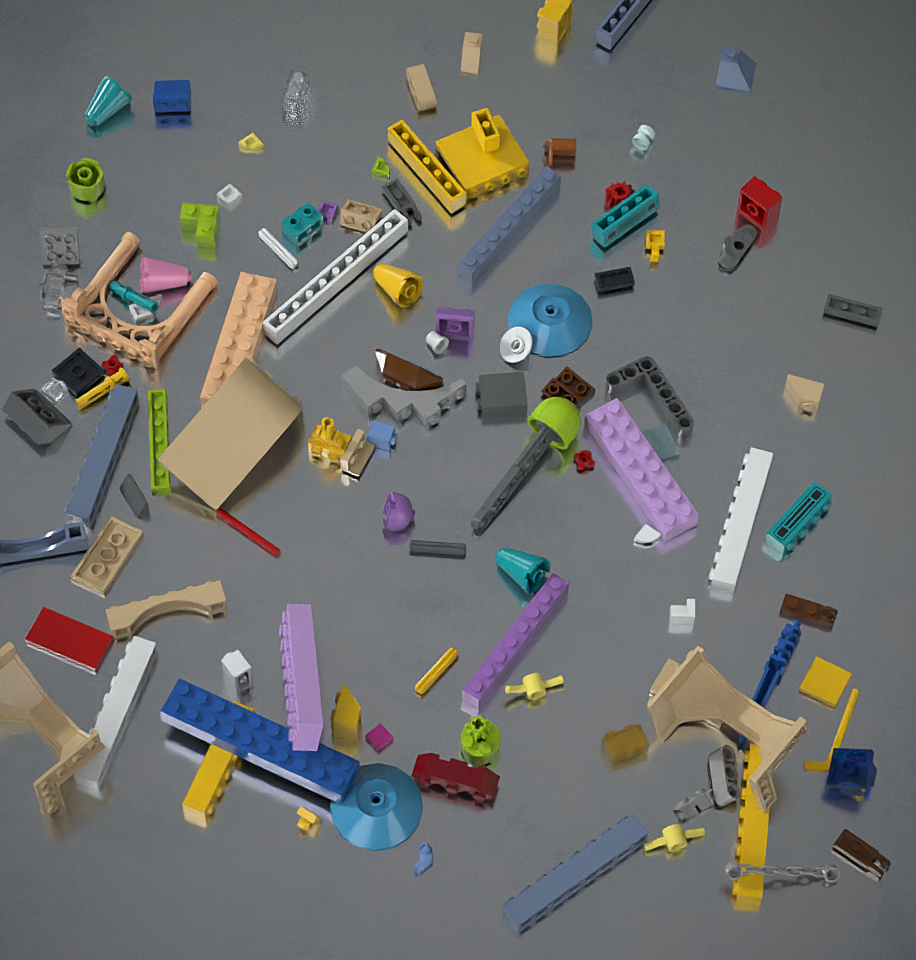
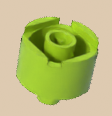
(85, 179)
(482, 752)

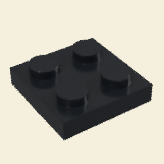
(78, 371)

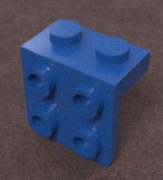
(171, 95)

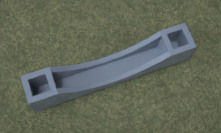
(62, 540)

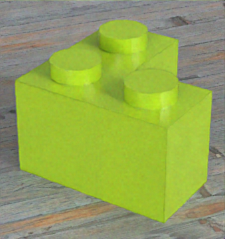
(203, 220)

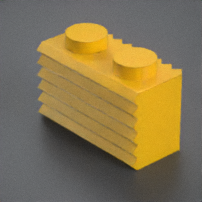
(485, 130)

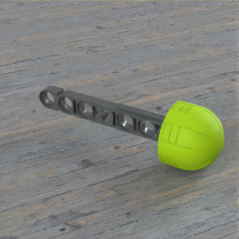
(555, 423)

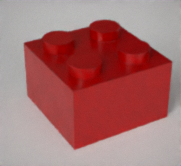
(759, 202)

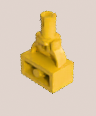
(327, 441)

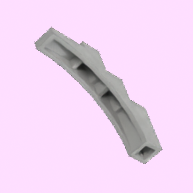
(400, 403)

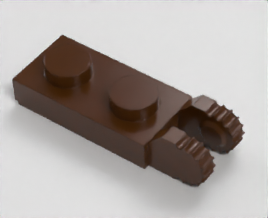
(807, 610)
(861, 852)

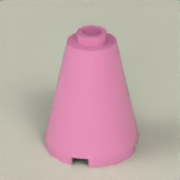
(162, 275)

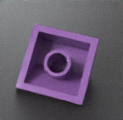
(455, 322)

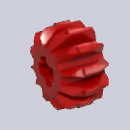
(617, 193)

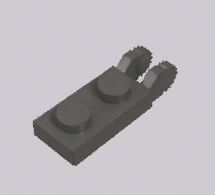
(401, 200)

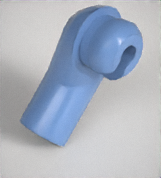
(426, 858)

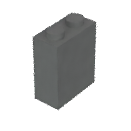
(502, 394)

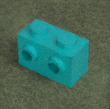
(302, 223)

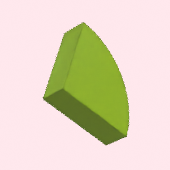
(381, 168)

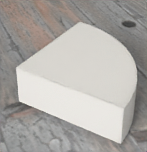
(647, 535)

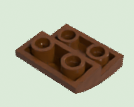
(569, 386)

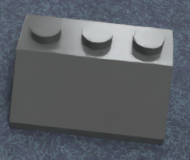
(35, 416)

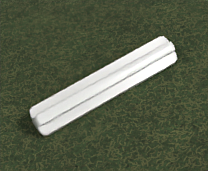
(278, 248)

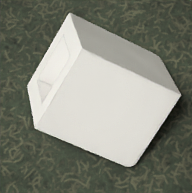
(683, 613)

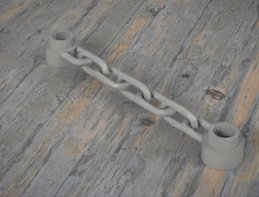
(738, 871)

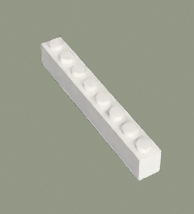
(741, 521)
(118, 707)

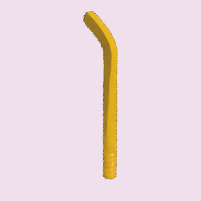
(825, 765)

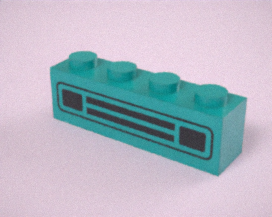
(625, 215)
(798, 518)

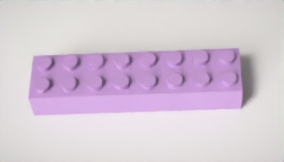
(641, 470)
(301, 677)

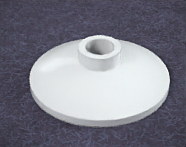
(511, 341)

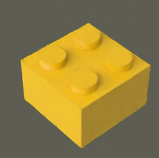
(554, 19)

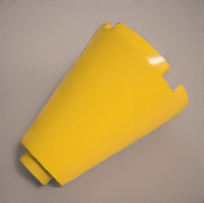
(398, 283)

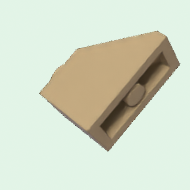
(471, 53)
(805, 392)

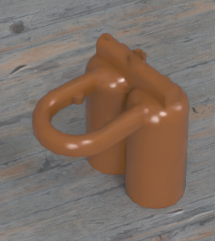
(560, 147)

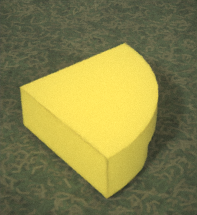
(251, 143)

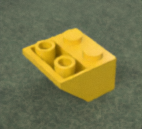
(347, 716)

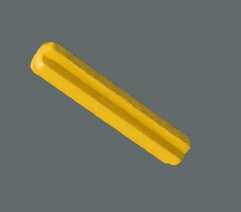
(436, 671)

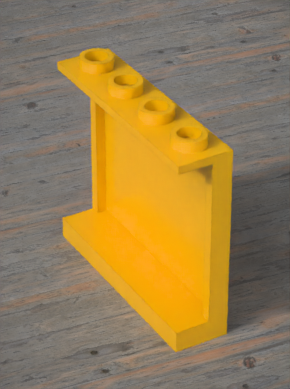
(481, 170)

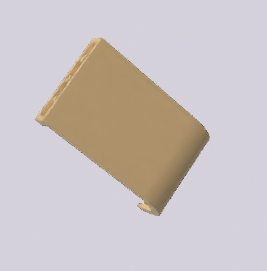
(231, 433)

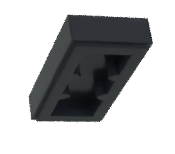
(614, 279)

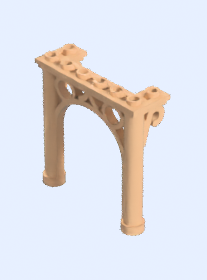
(159, 335)

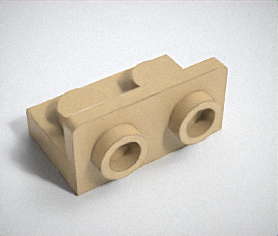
(359, 216)
(357, 454)

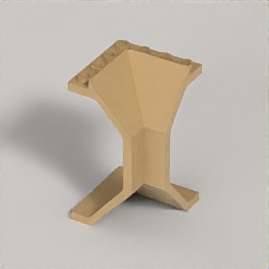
(702, 693)
(26, 702)

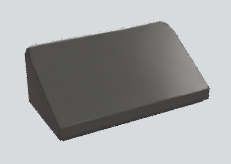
(134, 496)

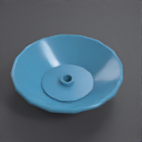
(556, 332)
(381, 823)

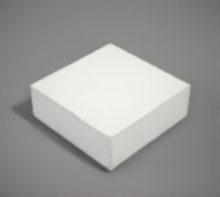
(229, 195)

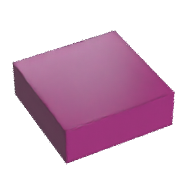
(379, 737)

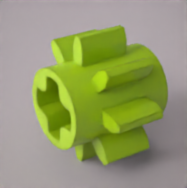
(477, 733)

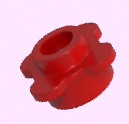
(112, 369)
(585, 454)

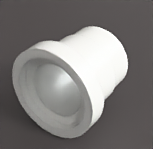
(437, 342)

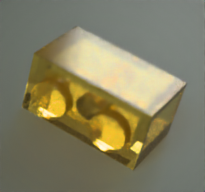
(625, 743)

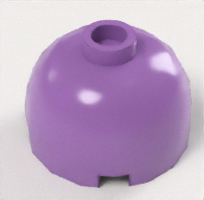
(397, 512)

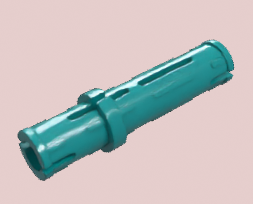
(128, 293)

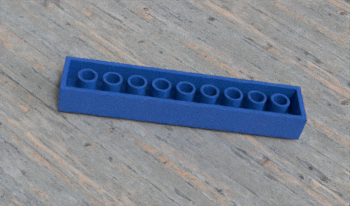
(258, 740)

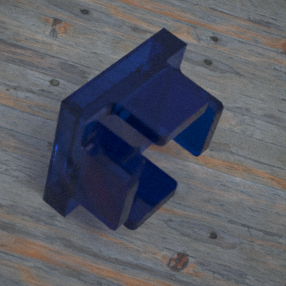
(851, 770)

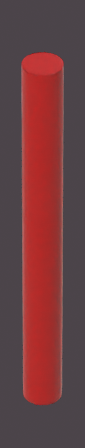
(247, 531)

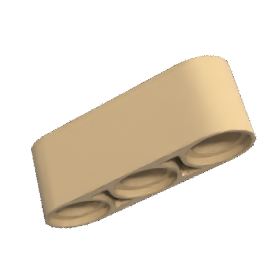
(421, 87)

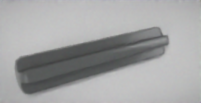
(437, 547)

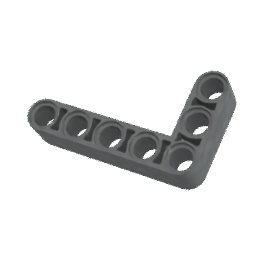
(663, 388)

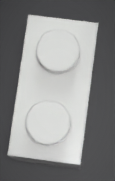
(237, 671)

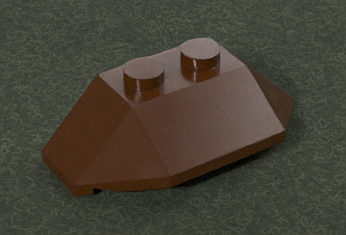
(406, 375)

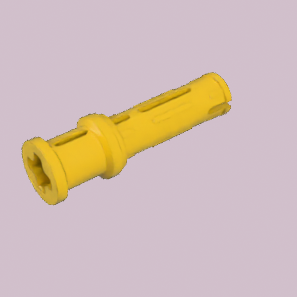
(109, 383)

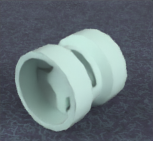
(643, 138)

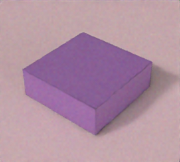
(328, 210)

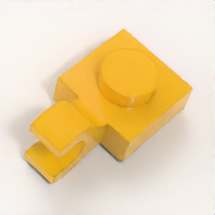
(655, 240)

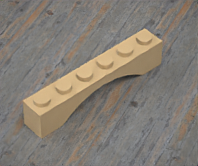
(128, 617)

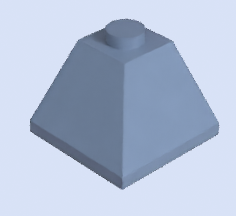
(735, 70)

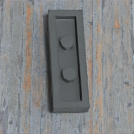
(853, 310)

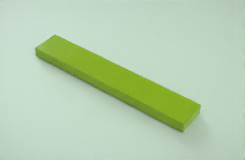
(158, 439)

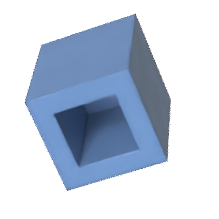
(382, 435)

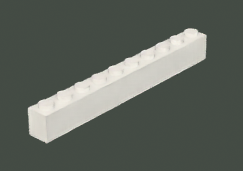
(335, 276)

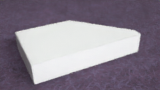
(141, 314)

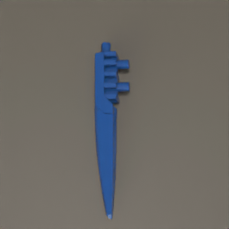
(777, 664)

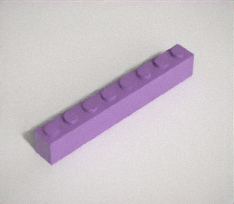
(515, 641)

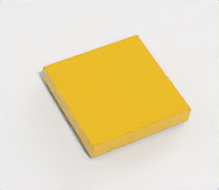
(825, 682)

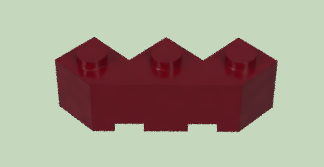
(455, 776)

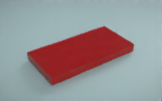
(69, 639)

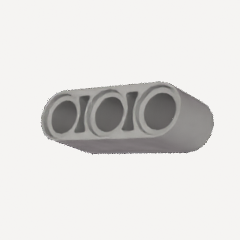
(724, 775)

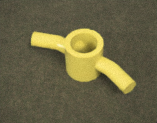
(534, 686)
(674, 838)

